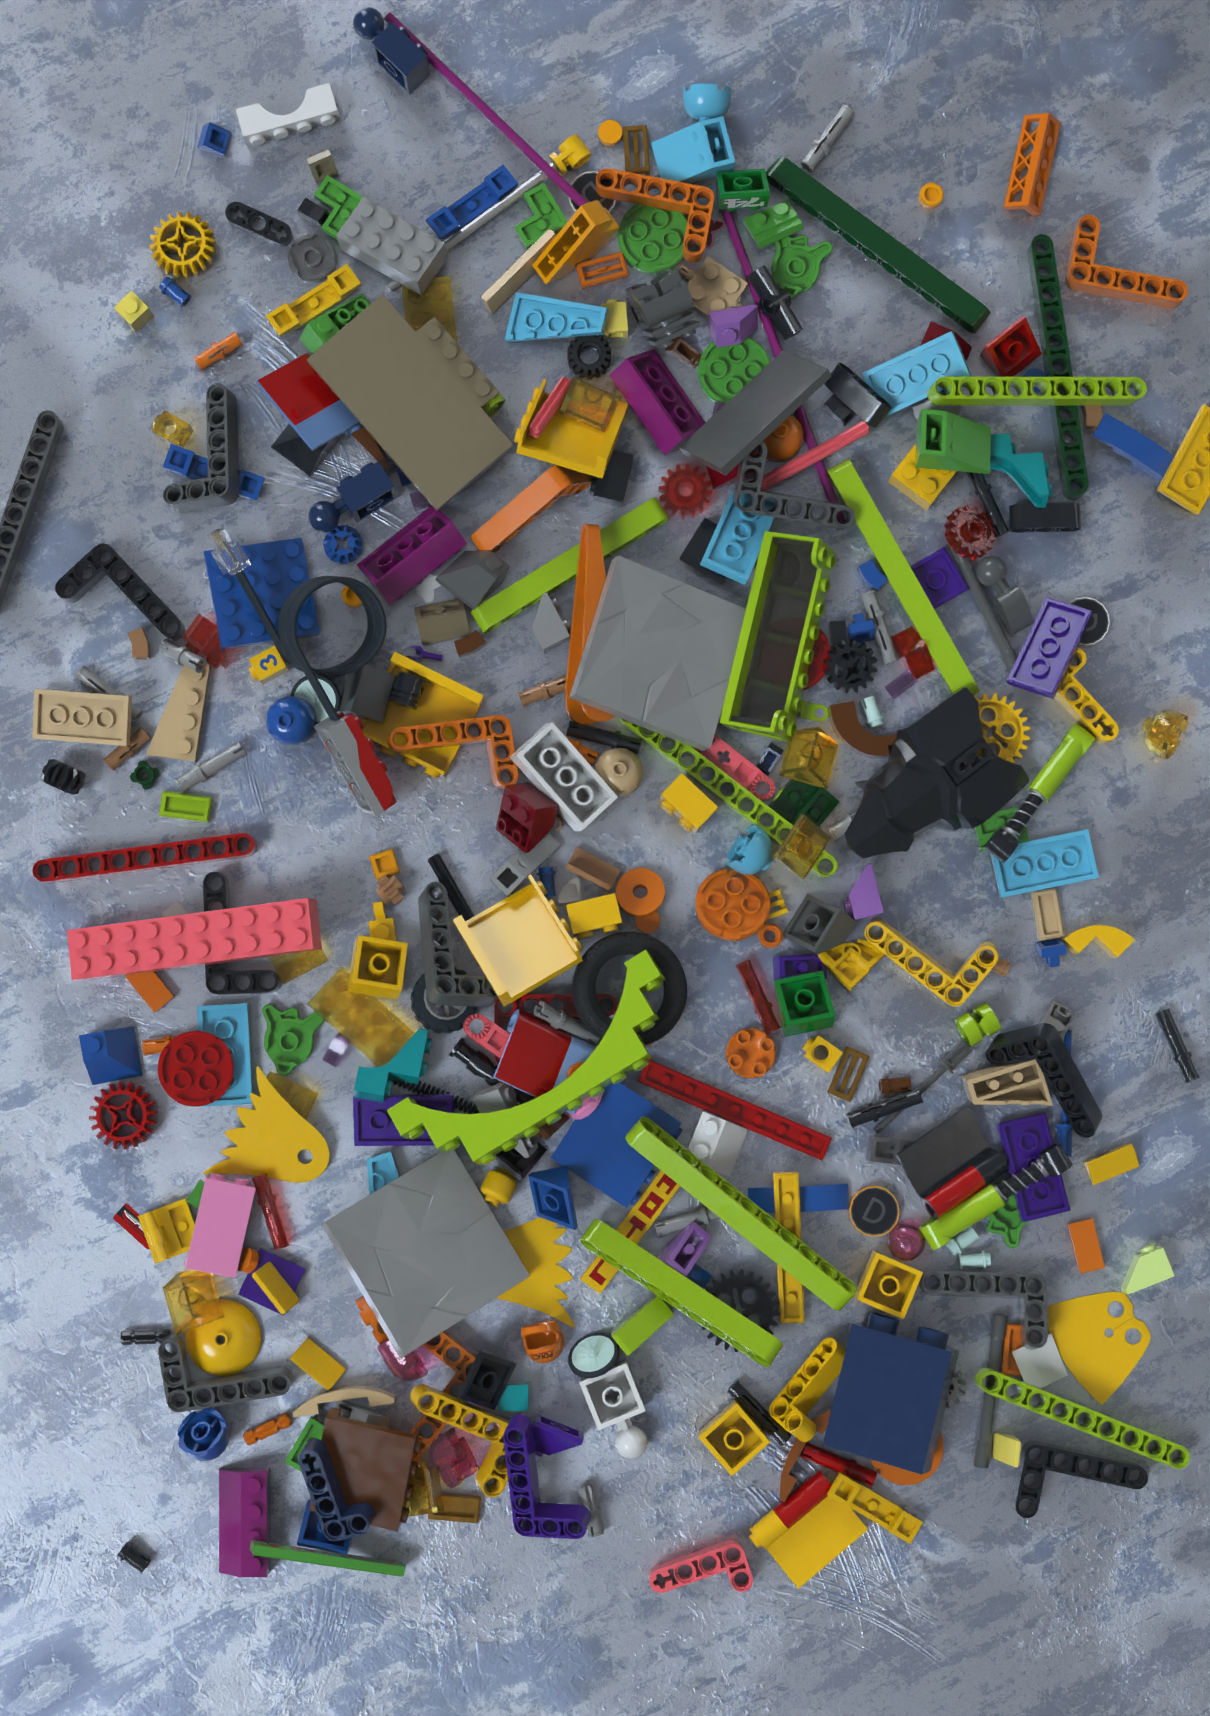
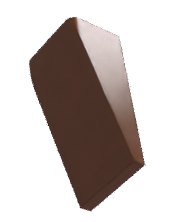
(371, 447)

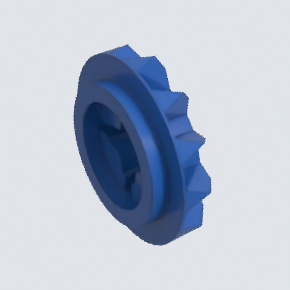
(343, 555)

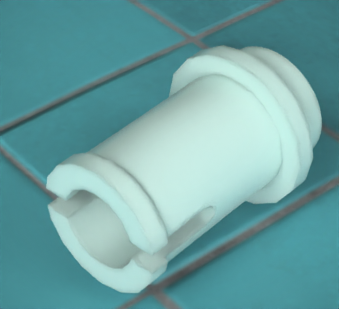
(872, 712)
(962, 1241)
(975, 1261)

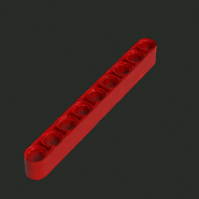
(133, 854)

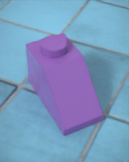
(732, 325)
(864, 897)
(685, 1248)

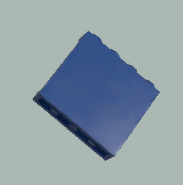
(598, 1147)

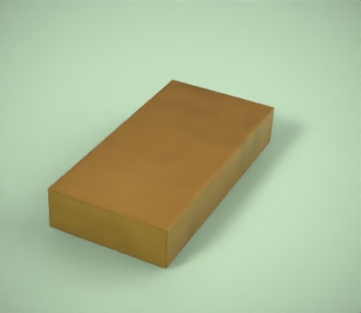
(459, 1508)

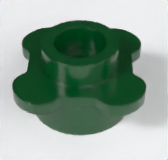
(137, 775)

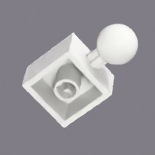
(630, 1440)

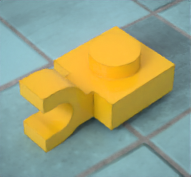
(382, 927)

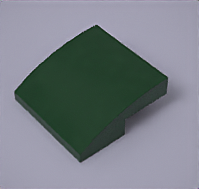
(804, 799)

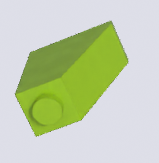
(642, 1324)

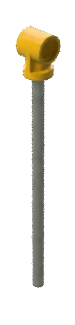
(572, 153)

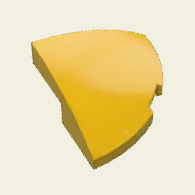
(851, 961)

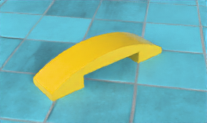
(315, 302)
(875, 1507)

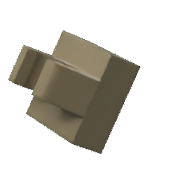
(322, 165)

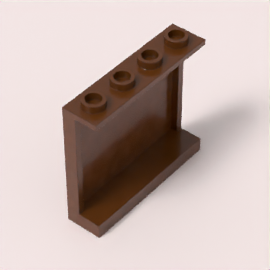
(372, 1466)

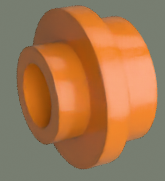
(770, 943)

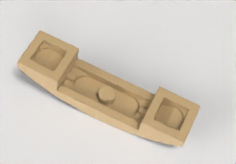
(375, 1396)

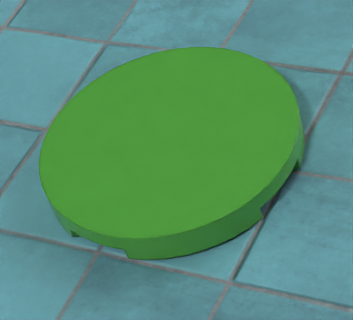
(652, 238)
(729, 368)

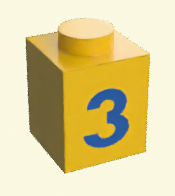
(267, 665)

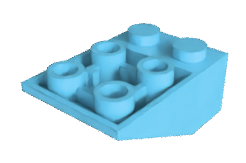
(694, 152)

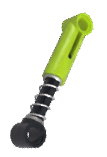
(1041, 790)
(939, 1232)

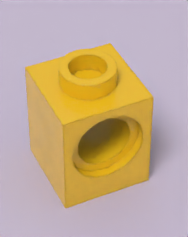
(831, 1058)

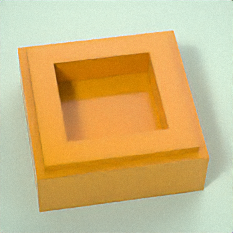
(384, 864)

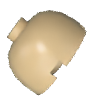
(620, 770)

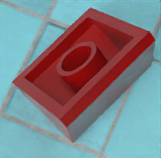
(1011, 349)

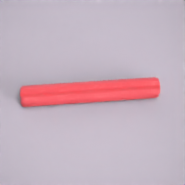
(549, 407)

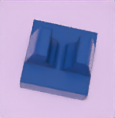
(861, 629)
(1051, 950)

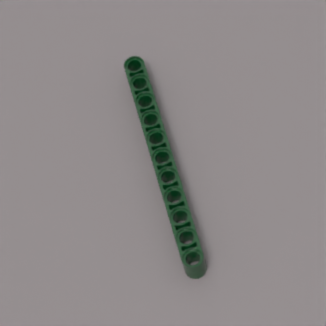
(877, 244)
(1057, 355)

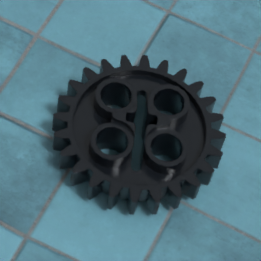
(761, 1305)

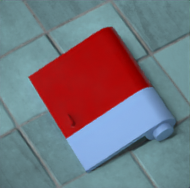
(538, 1055)

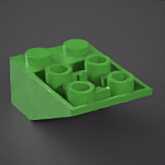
(327, 325)
(951, 443)

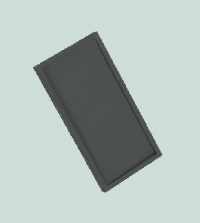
(755, 412)

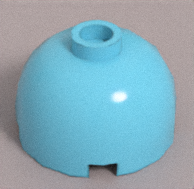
(706, 101)
(751, 852)

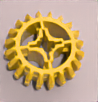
(172, 245)

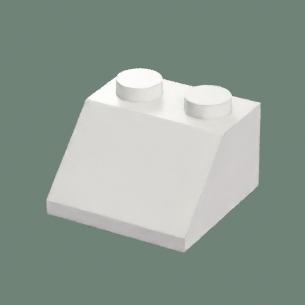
(717, 1142)

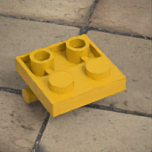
(168, 1230)

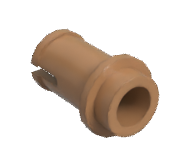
(1001, 967)

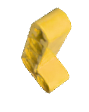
(1084, 700)
(806, 1388)

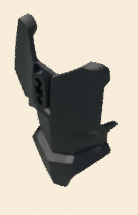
(924, 784)

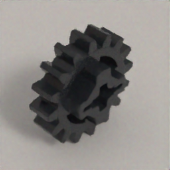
(854, 657)

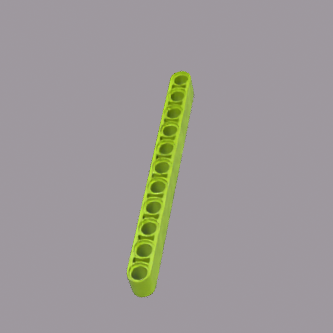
(902, 577)
(713, 787)
(741, 1213)

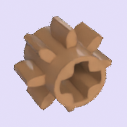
(390, 889)

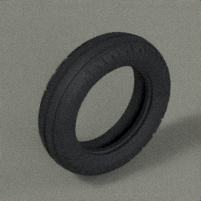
(629, 944)

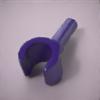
(423, 654)

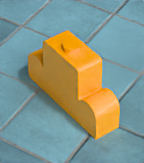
(577, 241)

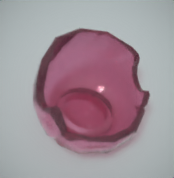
(906, 1240)

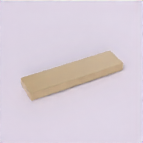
(516, 274)

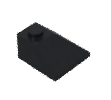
(297, 452)

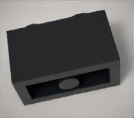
(615, 480)

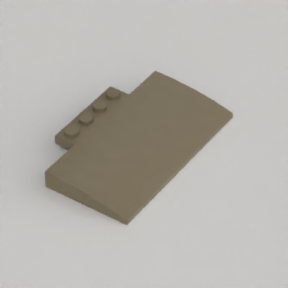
(415, 398)

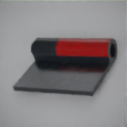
(951, 1163)

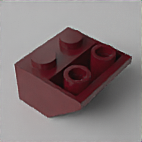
(525, 815)

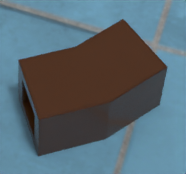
(469, 644)

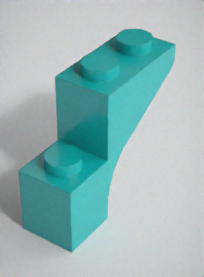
(1025, 469)
(404, 1066)

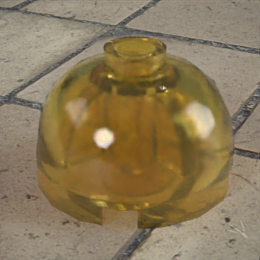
(1163, 732)

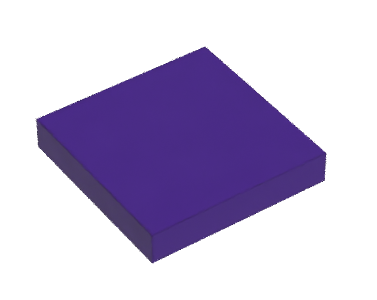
(939, 577)
(288, 1270)

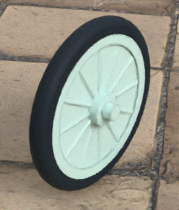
(304, 690)
(593, 1355)

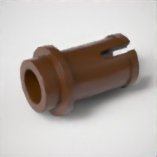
(894, 1085)

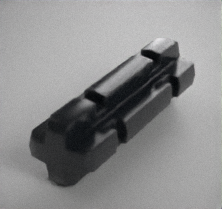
(143, 1336)

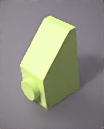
(1147, 1269)

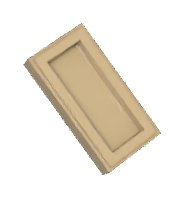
(1047, 914)

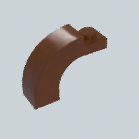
(853, 736)

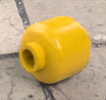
(498, 1186)

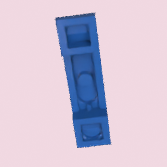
(493, 189)
(196, 467)
(812, 1198)

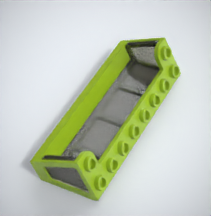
(778, 636)

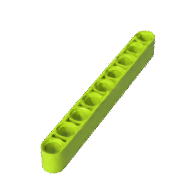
(1047, 385)
(564, 567)
(681, 1293)
(1093, 1422)

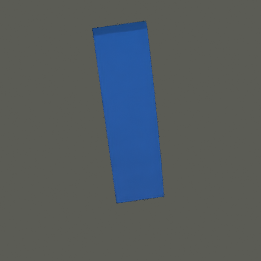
(1133, 446)

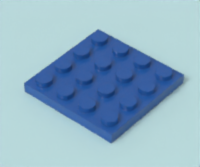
(273, 574)

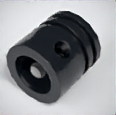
(407, 690)

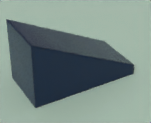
(769, 758)

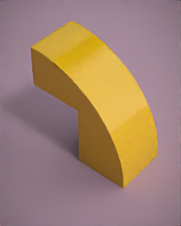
(1109, 938)

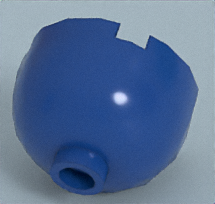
(291, 720)
(204, 1435)

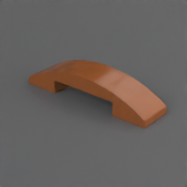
(786, 1479)

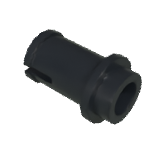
(133, 1558)

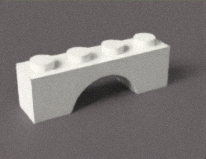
(261, 125)

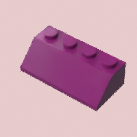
(657, 400)
(412, 554)
(243, 1518)

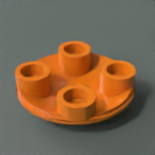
(750, 1053)

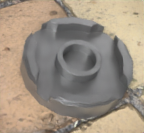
(312, 258)

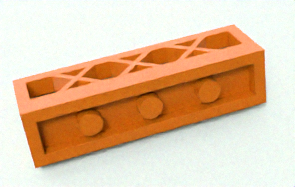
(1038, 163)

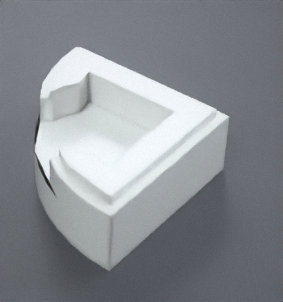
(570, 892)

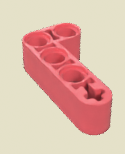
(699, 1571)

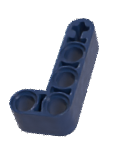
(315, 1462)

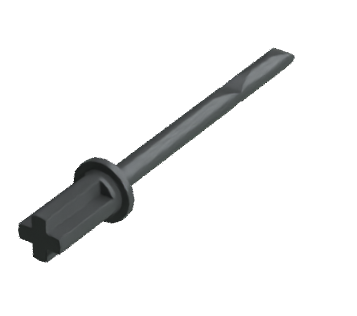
(948, 1063)

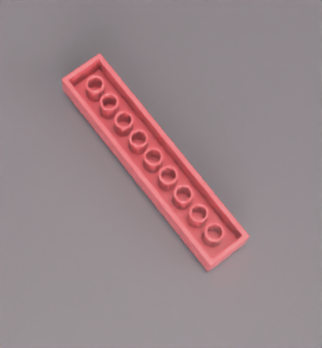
(194, 939)

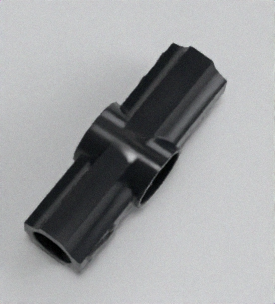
(775, 302)

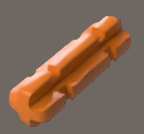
(267, 1429)

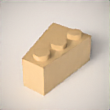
(1008, 1084)

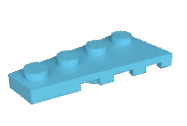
(551, 318)

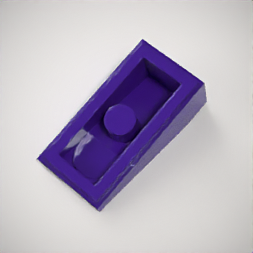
(797, 965)

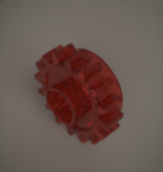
(685, 478)
(969, 532)

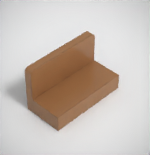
(592, 869)

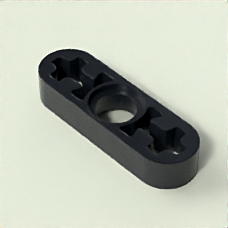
(240, 223)

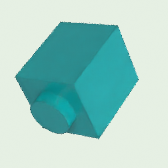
(515, 1397)

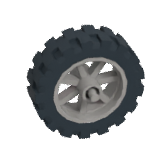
(429, 1018)

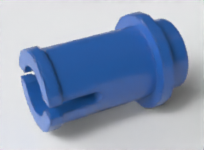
(173, 290)
(546, 876)

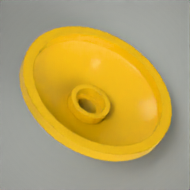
(241, 1343)

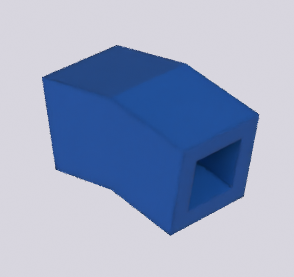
(871, 575)

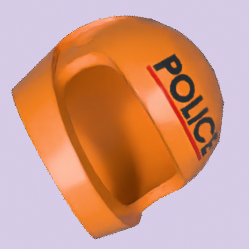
(543, 1341)

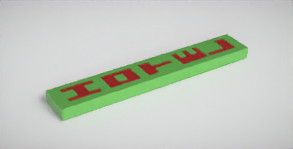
(327, 1558)

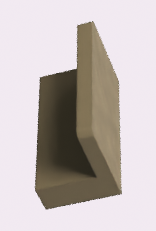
(442, 621)

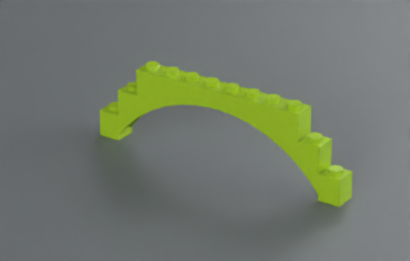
(613, 1058)

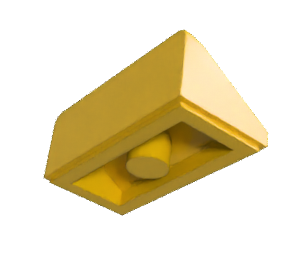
(1111, 1163)
(275, 1287)
(318, 1364)

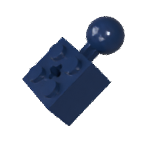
(393, 49)
(358, 494)

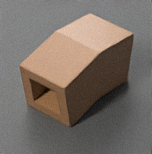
(1092, 416)
(140, 644)

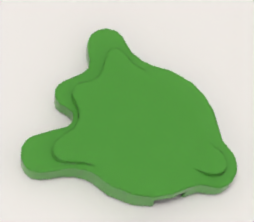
(797, 264)
(288, 1037)
(1006, 1221)

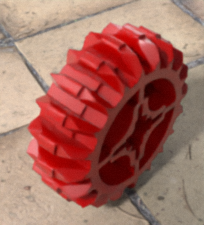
(117, 1124)

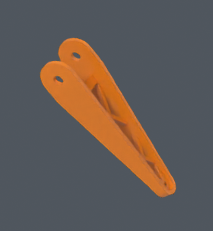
(588, 589)

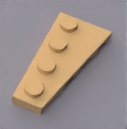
(181, 722)

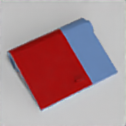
(308, 403)

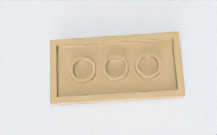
(82, 717)

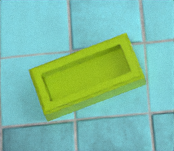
(185, 806)

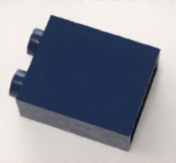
(892, 1394)

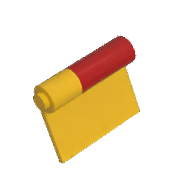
(807, 1530)

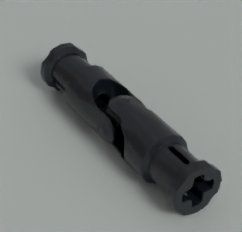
(481, 1066)

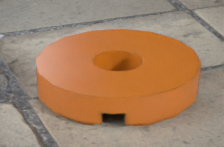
(636, 879)

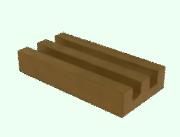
(634, 129)
(839, 1093)

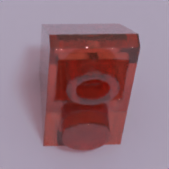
(204, 637)

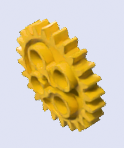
(1003, 715)

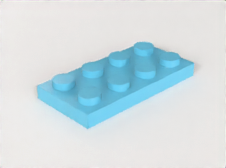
(908, 377)
(737, 540)
(1046, 864)
(232, 1026)

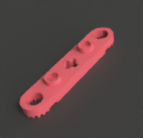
(738, 768)
(491, 1037)

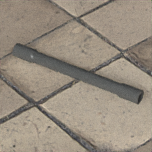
(1007, 653)
(983, 1445)

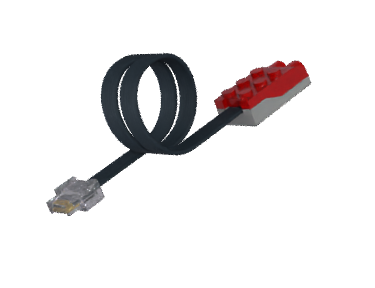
(339, 733)

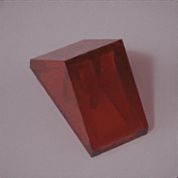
(913, 652)

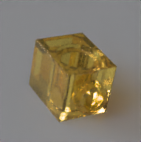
(181, 434)

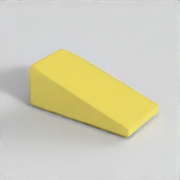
(1006, 1448)

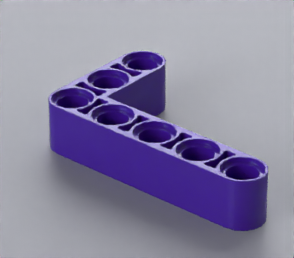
(530, 1515)

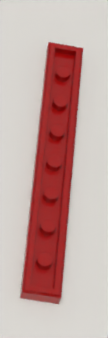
(735, 1109)

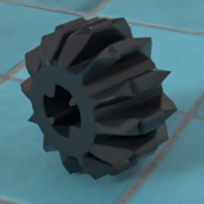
(63, 776)

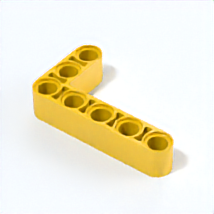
(929, 965)
(477, 1426)

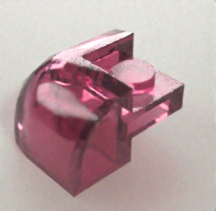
(405, 1368)
(452, 1458)

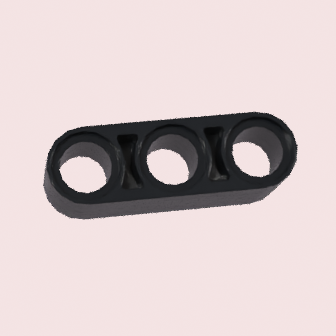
(857, 395)
(1053, 518)

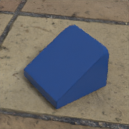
(214, 139)
(699, 1276)

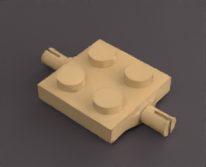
(713, 287)

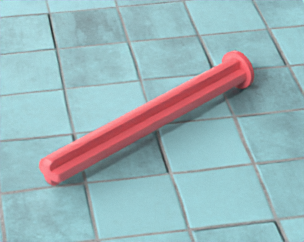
(814, 455)

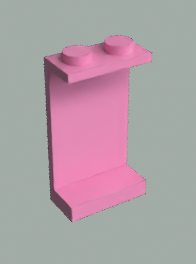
(220, 1225)

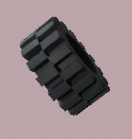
(582, 368)

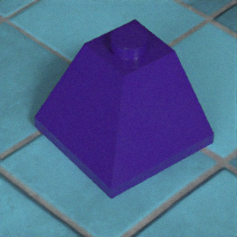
(553, 1436)

